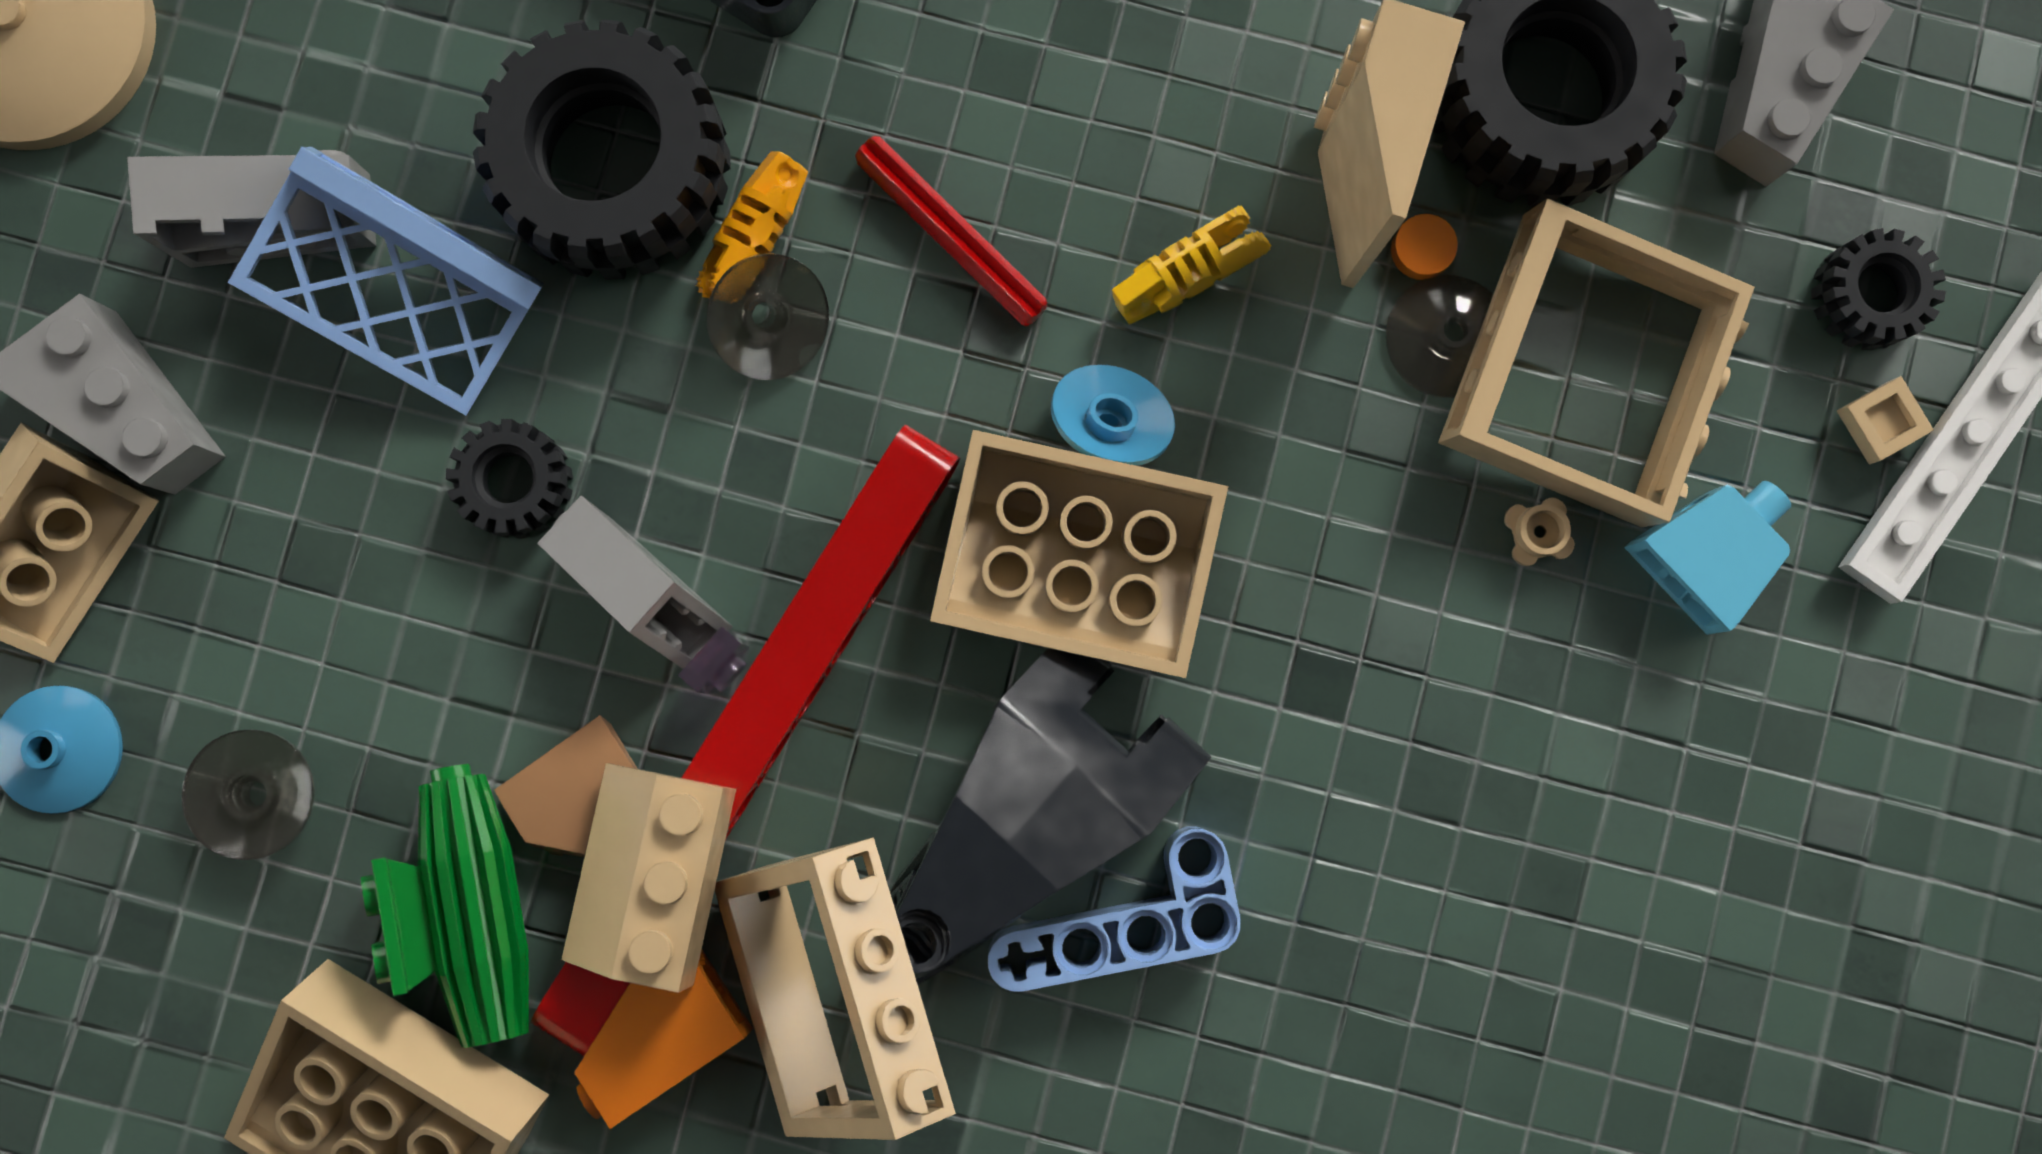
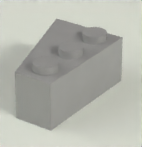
(1790, 78)
(213, 205)
(108, 394)

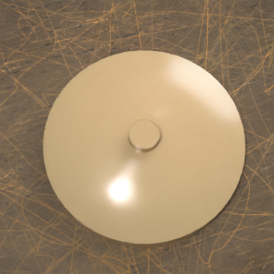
(69, 66)

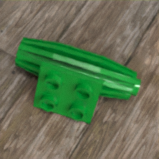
(456, 911)

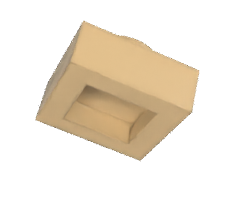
(1885, 420)

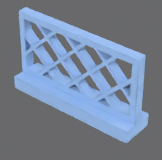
(399, 226)

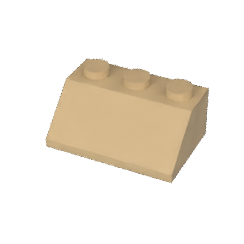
(59, 538)
(648, 878)

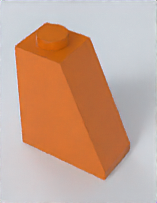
(657, 1042)

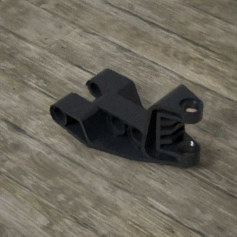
(1036, 810)

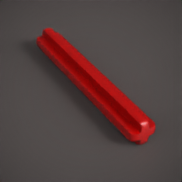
(951, 230)

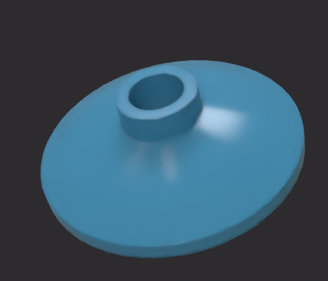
(1112, 414)
(83, 756)

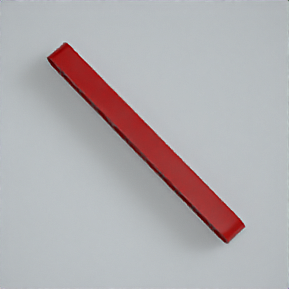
(786, 675)

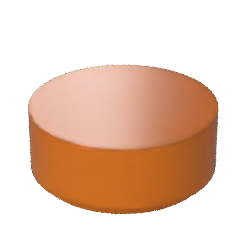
(1424, 246)

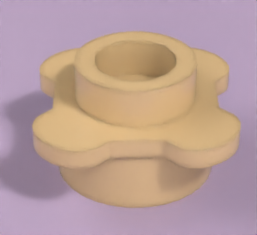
(1557, 528)

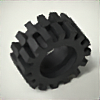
(1909, 274)
(476, 461)

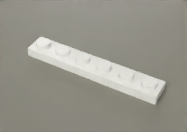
(1953, 458)

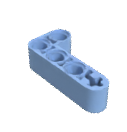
(1111, 925)

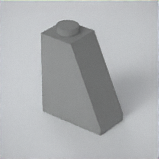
(631, 583)

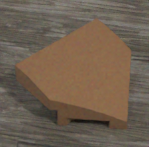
(558, 793)

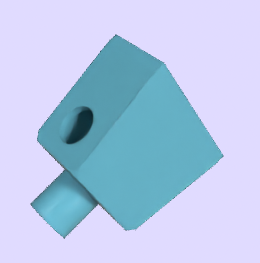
(1717, 553)

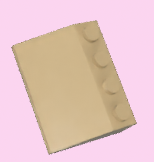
(1380, 126)
(1079, 553)
(374, 1077)

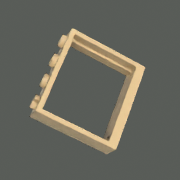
(1697, 386)
(874, 983)

